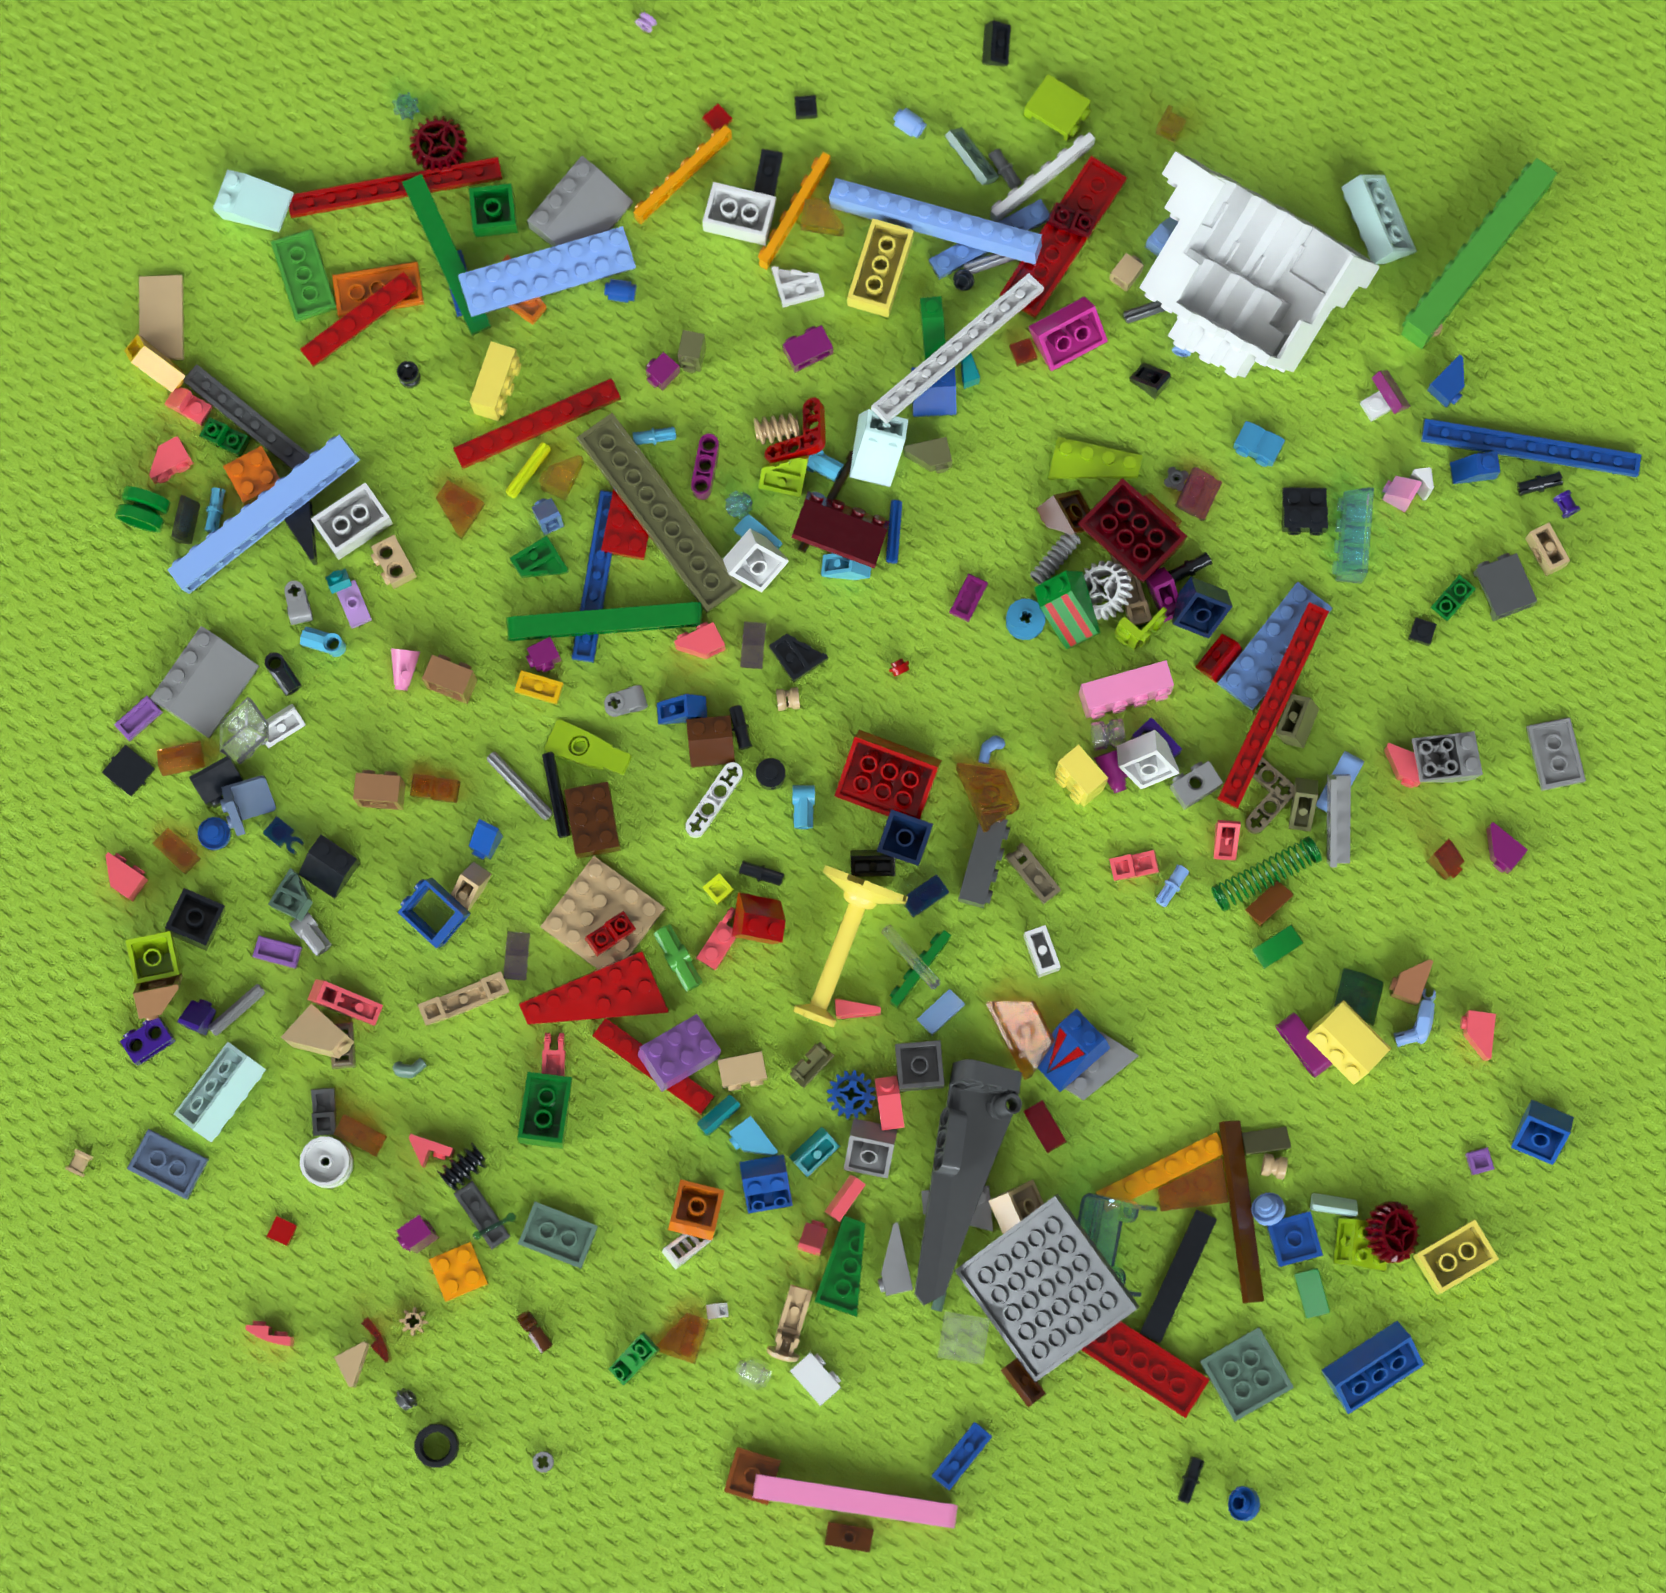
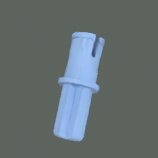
(1172, 885)

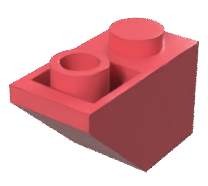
(169, 459)
(701, 643)
(123, 878)

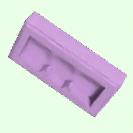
(354, 605)

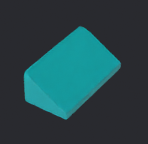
(719, 1115)
(814, 1151)

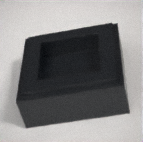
(805, 107)

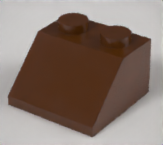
(710, 741)

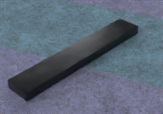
(1178, 1276)

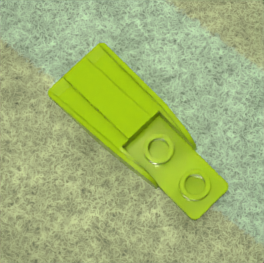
(585, 748)

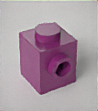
(662, 371)
(543, 655)

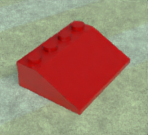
(887, 776)

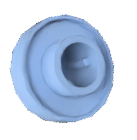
(1268, 1209)

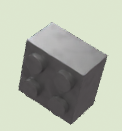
(919, 1066)

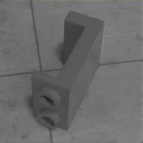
(1505, 586)

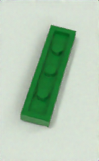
(912, 977)

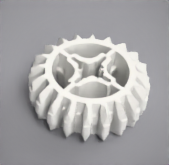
(1118, 580)

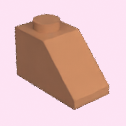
(1411, 983)

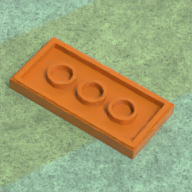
(357, 286)

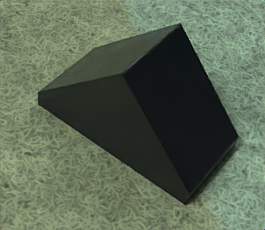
(1151, 379)

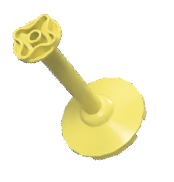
(860, 896)

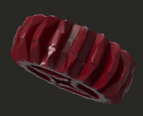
(424, 134)
(1392, 1232)

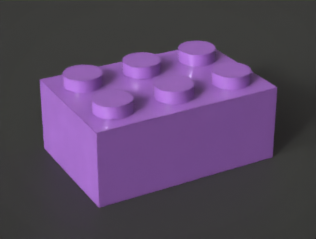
(679, 1052)

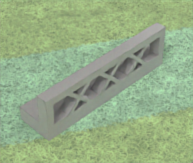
(1338, 818)

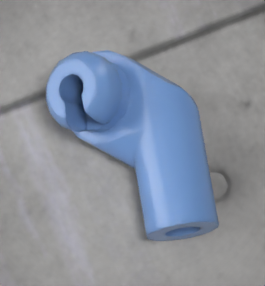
(988, 746)

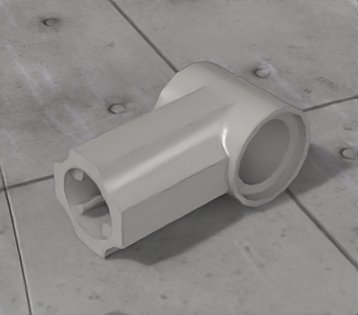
(311, 934)

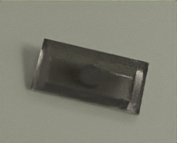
(185, 520)

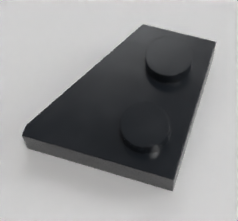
(796, 657)

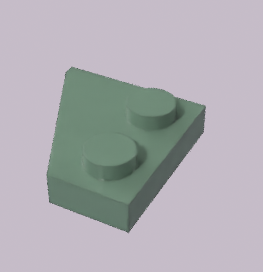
(291, 897)

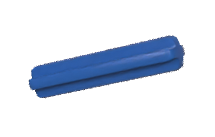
(894, 531)

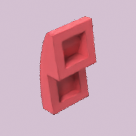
(1134, 865)

